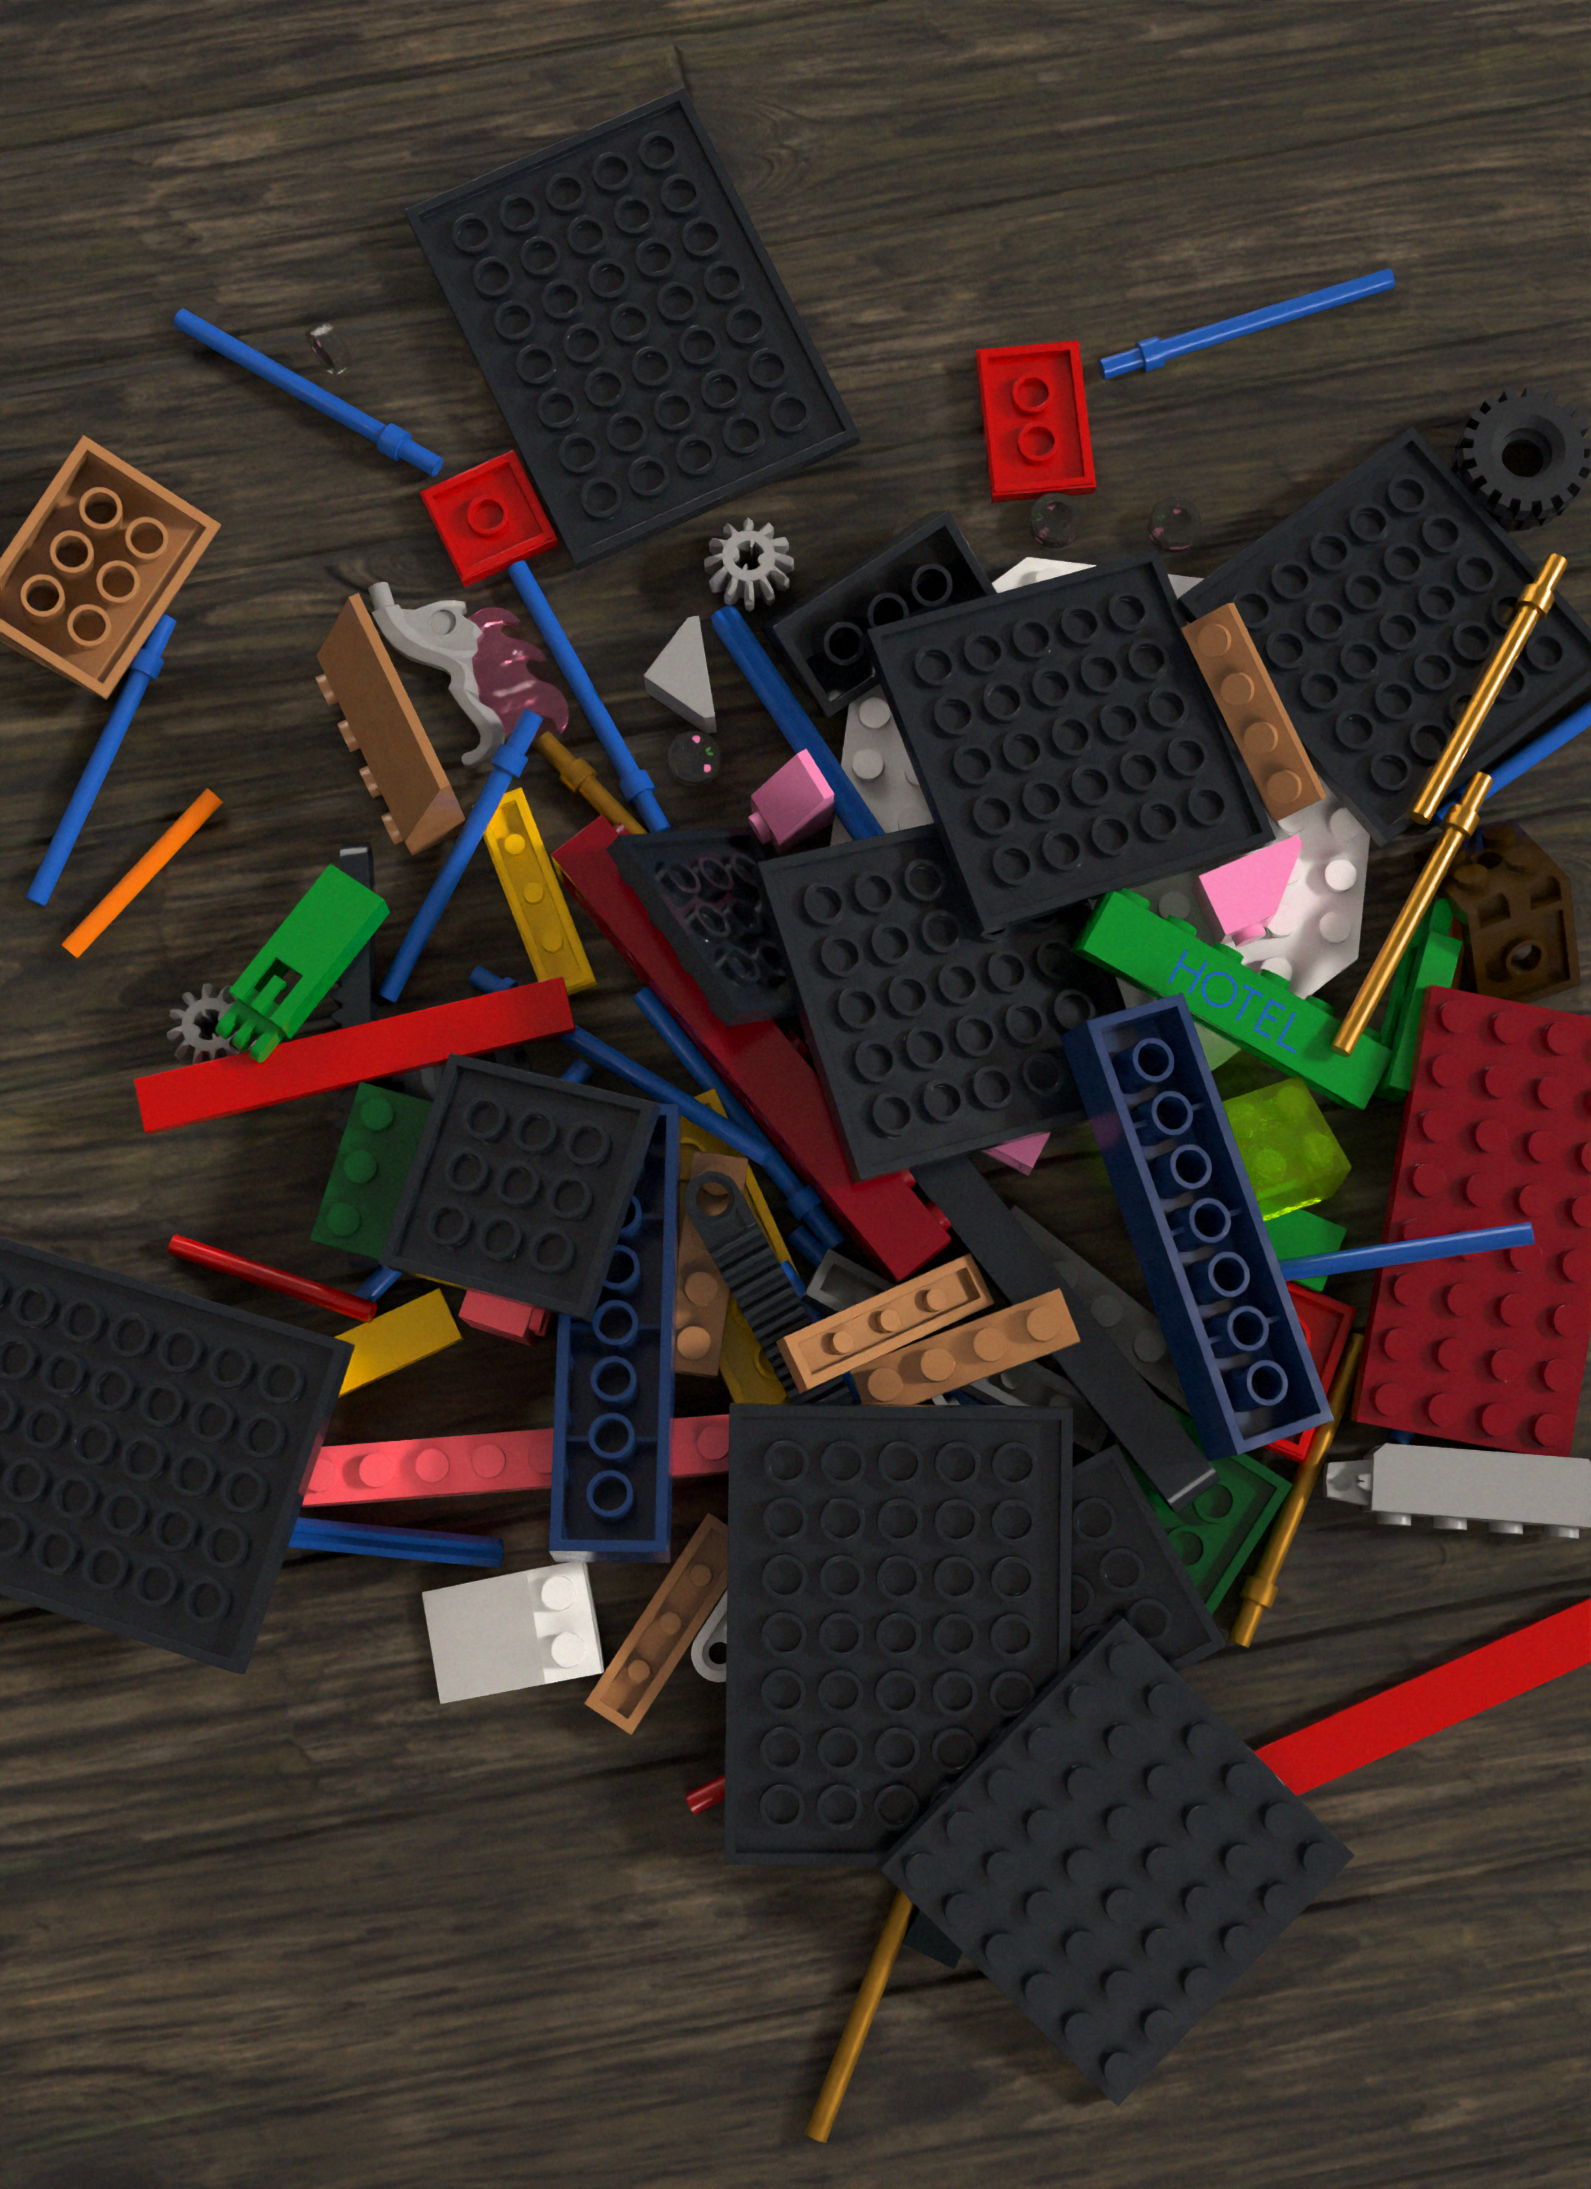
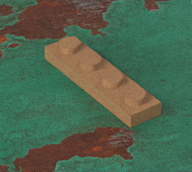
(1253, 712)
(700, 1287)
(884, 1323)
(968, 1352)
(665, 1629)

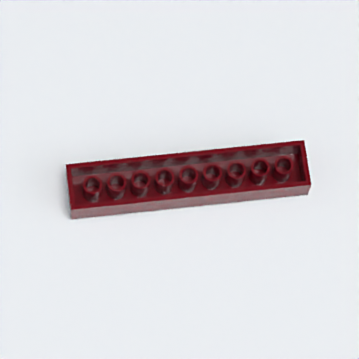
(760, 1068)

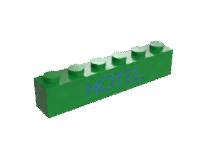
(1230, 998)

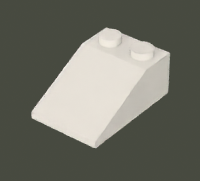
(513, 1631)

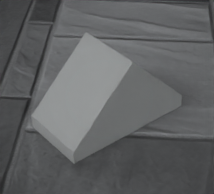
(682, 679)

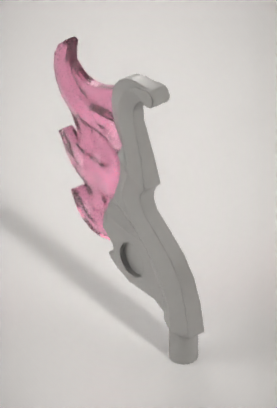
(483, 664)

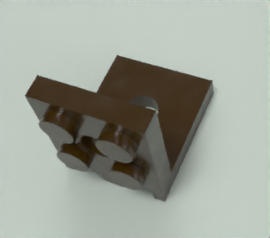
(1511, 906)

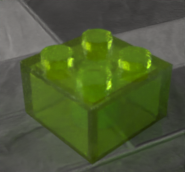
(1286, 1147)

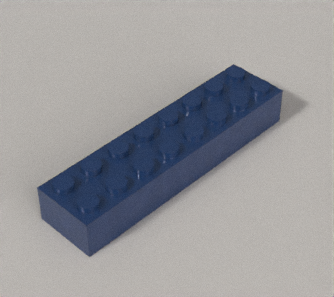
(1196, 1227)
(620, 1383)

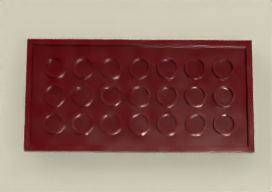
(1487, 1139)

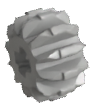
(747, 583)
(190, 1035)

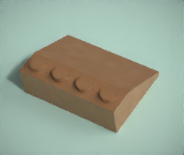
(97, 567)
(387, 732)

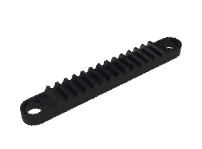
(356, 992)
(758, 1283)

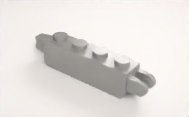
(1466, 1486)

